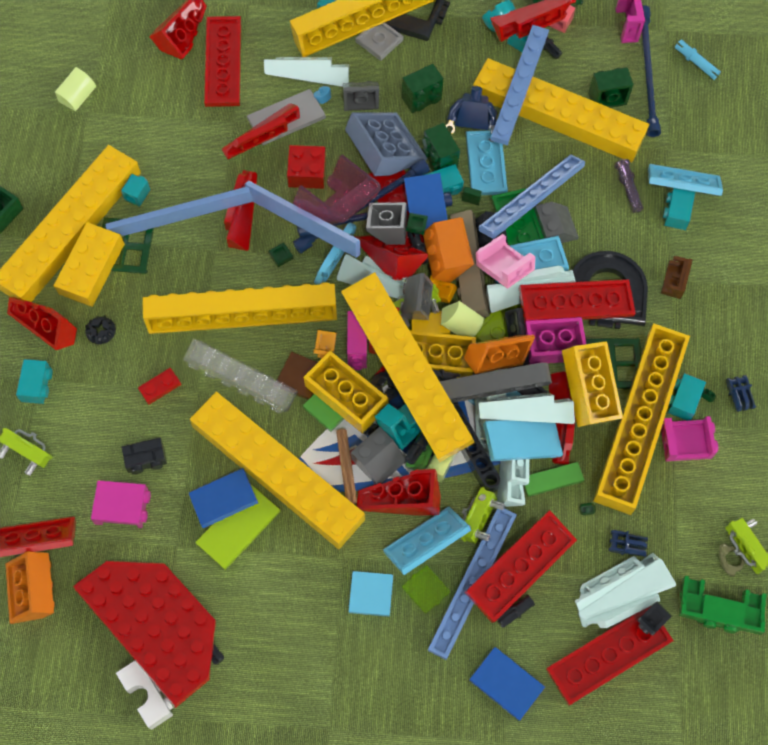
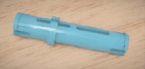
(697, 59)

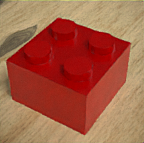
(306, 166)

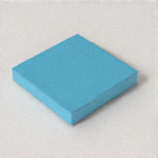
(371, 593)

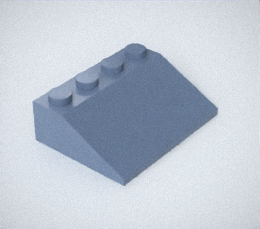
(383, 142)

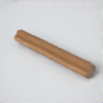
(346, 465)

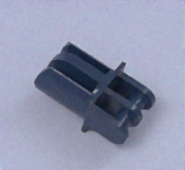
(741, 394)
(631, 543)

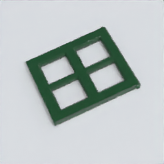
(144, 247)
(621, 342)

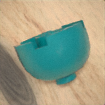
(500, 9)

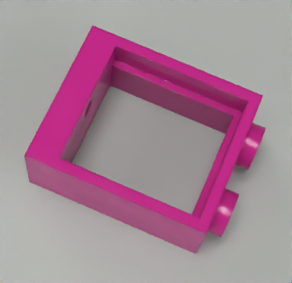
(356, 344)

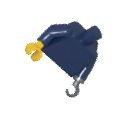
(473, 112)

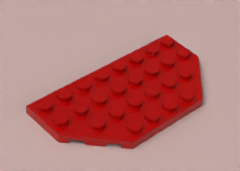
(154, 622)

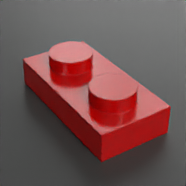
(159, 386)

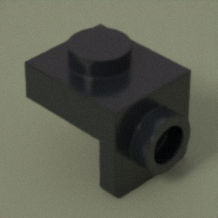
(654, 618)

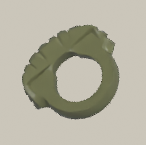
(728, 568)

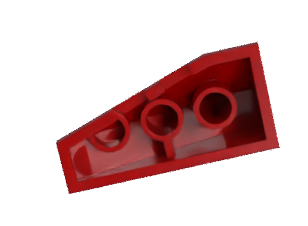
(179, 29)
(392, 258)
(43, 322)
(408, 495)

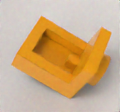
(446, 290)
(325, 342)

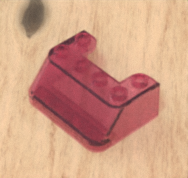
(353, 191)

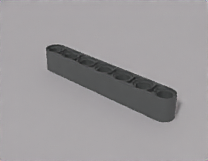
(497, 382)

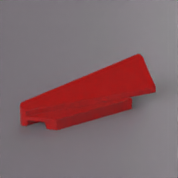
(521, 20)
(264, 131)
(239, 218)
(561, 390)

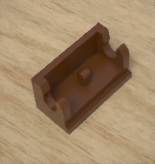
(676, 277)

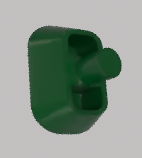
(708, 395)
(587, 509)

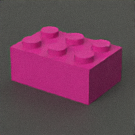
(553, 337)

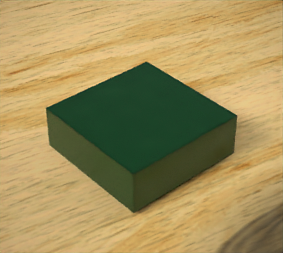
(471, 195)
(417, 223)
(280, 254)

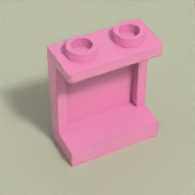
(504, 262)

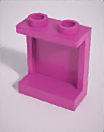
(634, 20)
(688, 439)
(120, 503)

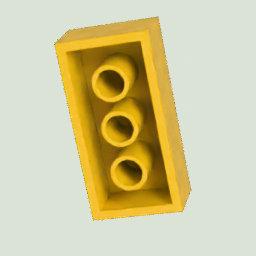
(89, 264)
(445, 351)
(592, 384)
(345, 391)

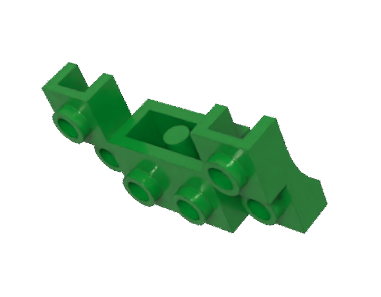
(722, 612)

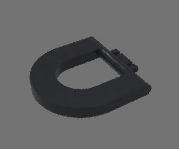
(418, 27)
(624, 268)

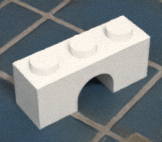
(156, 709)

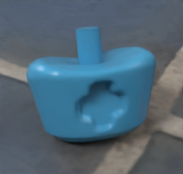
(323, 94)

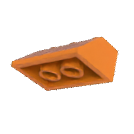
(448, 249)
(498, 353)
(29, 587)

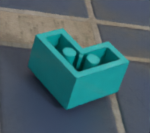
(398, 424)

